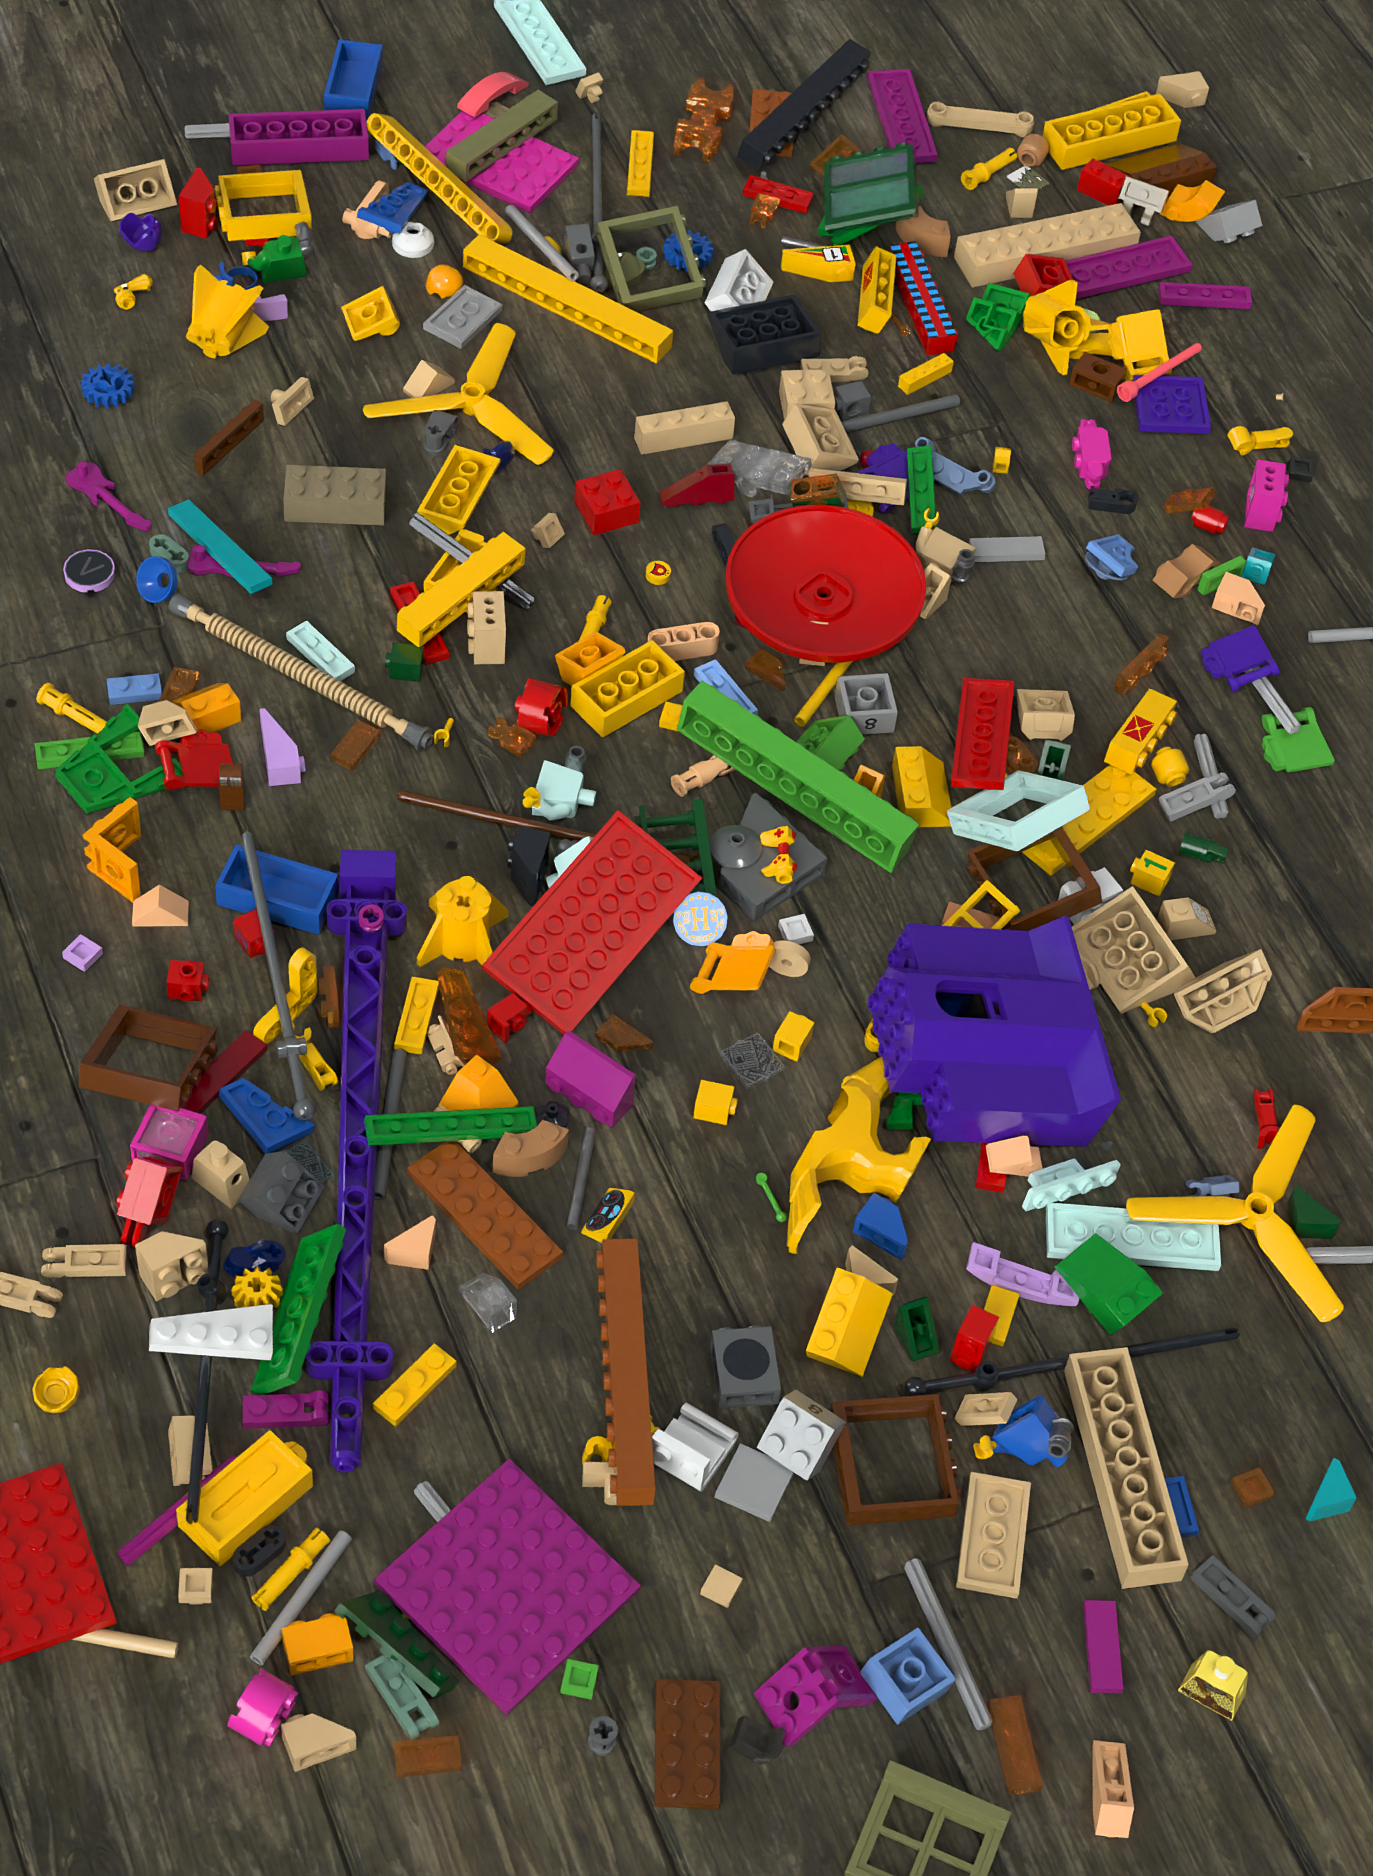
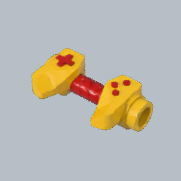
(782, 866)

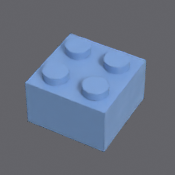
(907, 1676)

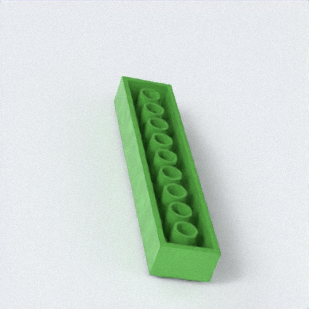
(797, 776)

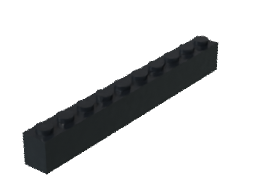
(804, 105)

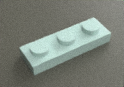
(320, 651)

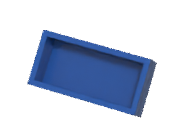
(354, 76)
(293, 891)

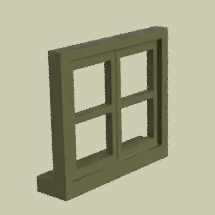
(944, 1803)

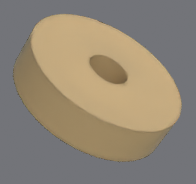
(790, 959)

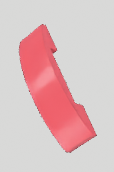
(478, 97)

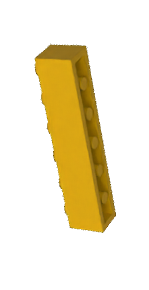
(451, 595)

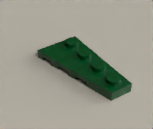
(399, 1641)

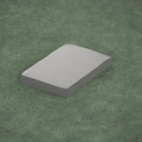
(462, 316)

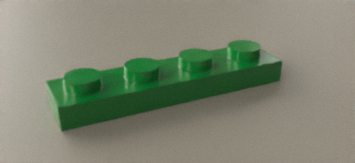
(921, 486)

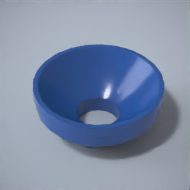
(150, 576)

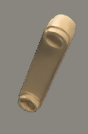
(940, 114)

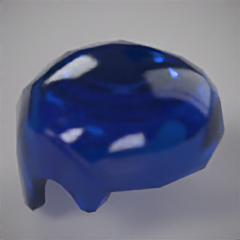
(504, 452)

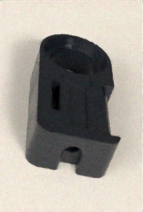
(1110, 500)

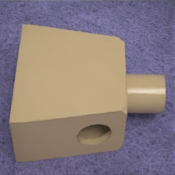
(220, 1173)

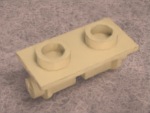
(440, 1038)

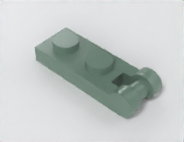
(401, 1696)

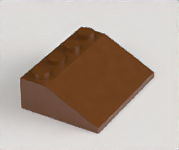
(1168, 167)

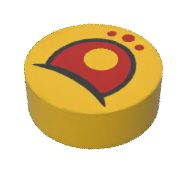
(658, 572)

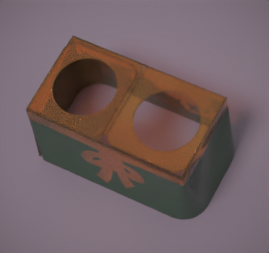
(814, 486)

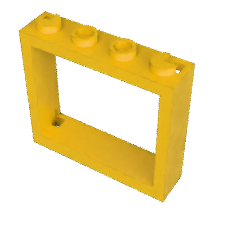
(260, 186)

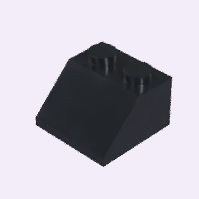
(529, 861)

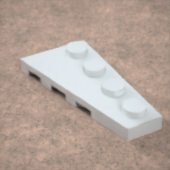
(222, 1333)

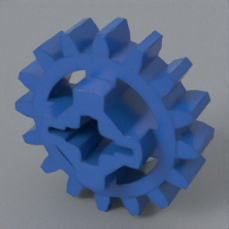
(700, 247)
(107, 385)

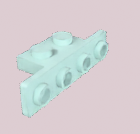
(1066, 1180)

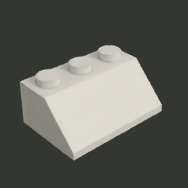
(739, 283)

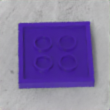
(1173, 405)

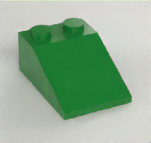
(1108, 1283)

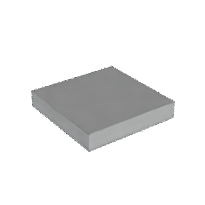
(754, 1483)

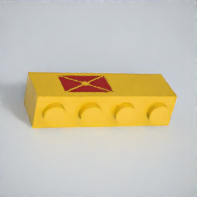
(877, 290)
(1141, 731)

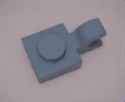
(1215, 1186)

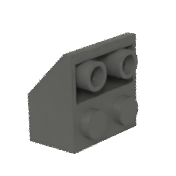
(281, 1191)

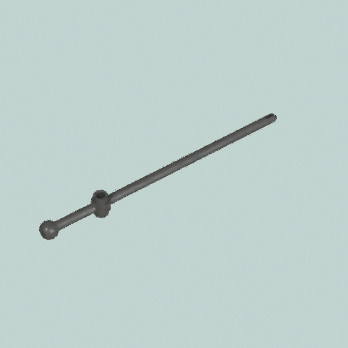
(598, 282)
(291, 1046)

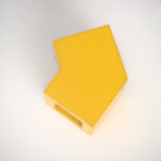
(1001, 460)

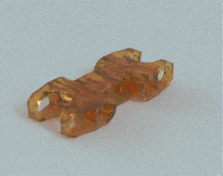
(701, 128)

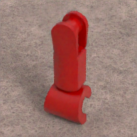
(1266, 1117)

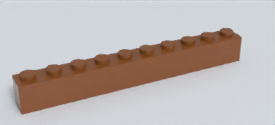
(626, 1373)

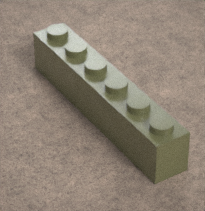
(501, 135)

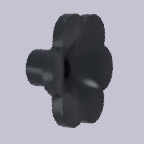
(553, 1113)

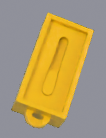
(248, 1496)

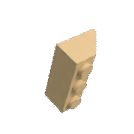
(135, 190)
(819, 436)

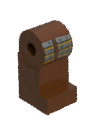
(232, 786)

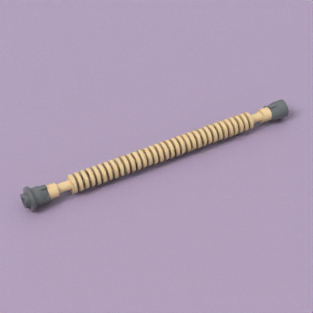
(303, 672)

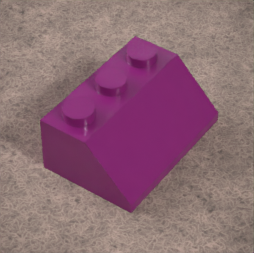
(590, 1079)

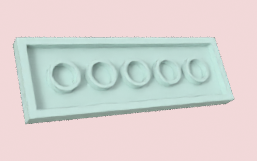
(541, 40)
(1141, 1241)

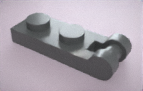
(1233, 1596)

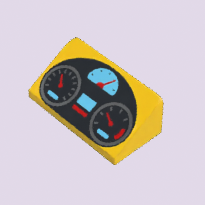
(609, 1214)

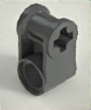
(439, 432)

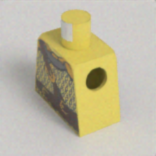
(1216, 1683)

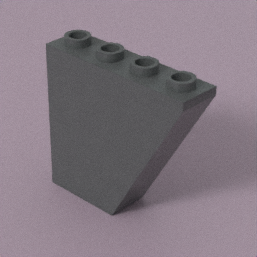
(749, 886)

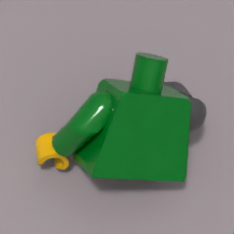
(283, 257)

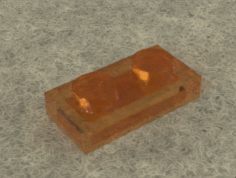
(329, 1006)

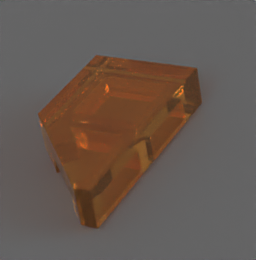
(767, 668)
(179, 684)
(621, 1035)

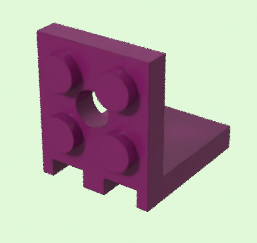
(823, 1681)

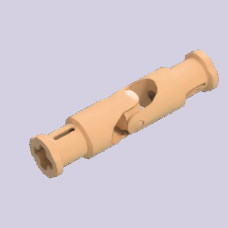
(699, 775)

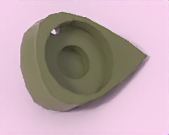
(632, 269)

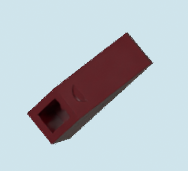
(706, 484)

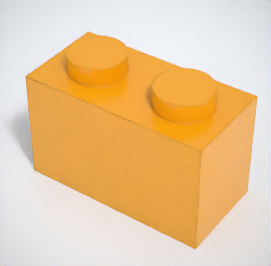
(317, 1643)

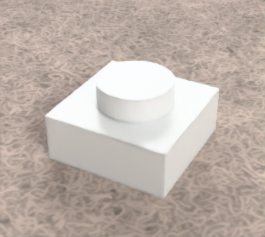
(796, 929)

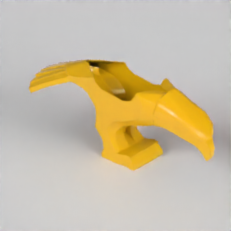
(850, 1151)

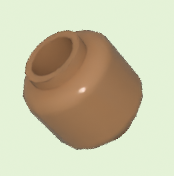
(1032, 150)

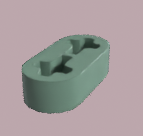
(171, 551)

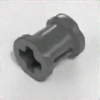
(610, 1732)

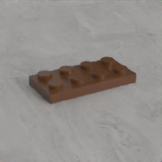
(687, 1744)

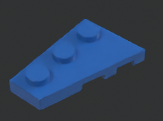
(262, 1118)

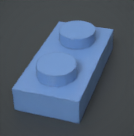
(134, 689)

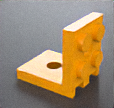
(108, 840)

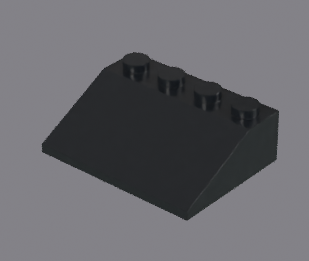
(765, 334)

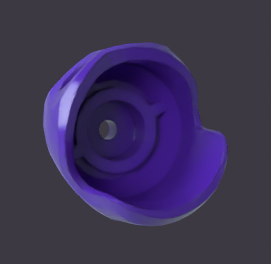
(141, 233)

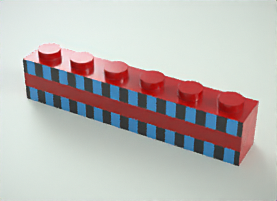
(923, 299)

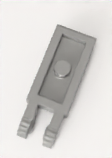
(1196, 796)

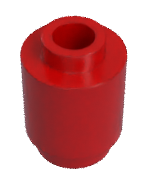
(1210, 520)

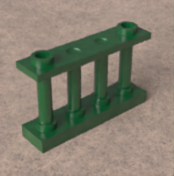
(697, 841)

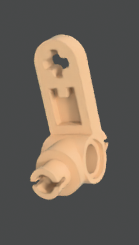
(364, 228)

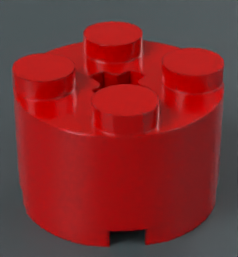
(541, 707)

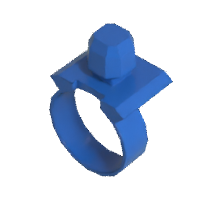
(235, 272)

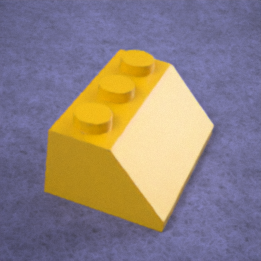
(921, 786)
(849, 1322)

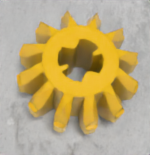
(257, 1289)

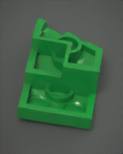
(997, 314)

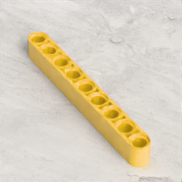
(439, 178)

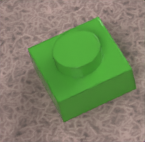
(579, 1679)

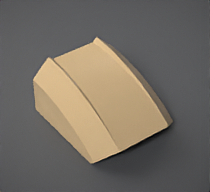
(1045, 713)

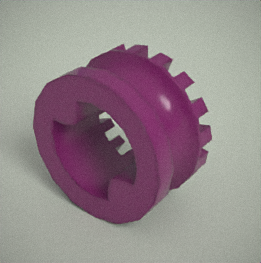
(364, 922)

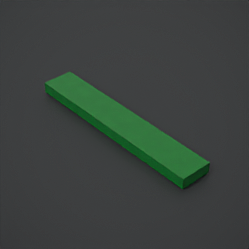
(448, 1125)

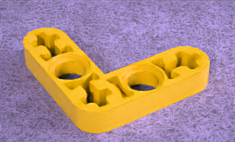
(302, 993)

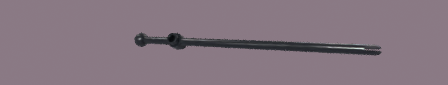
(214, 1294)
(988, 1373)

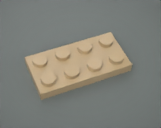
(993, 1535)

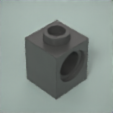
(852, 400)

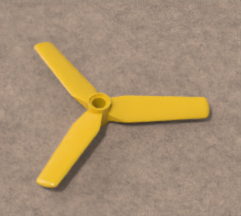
(475, 399)
(1272, 1233)

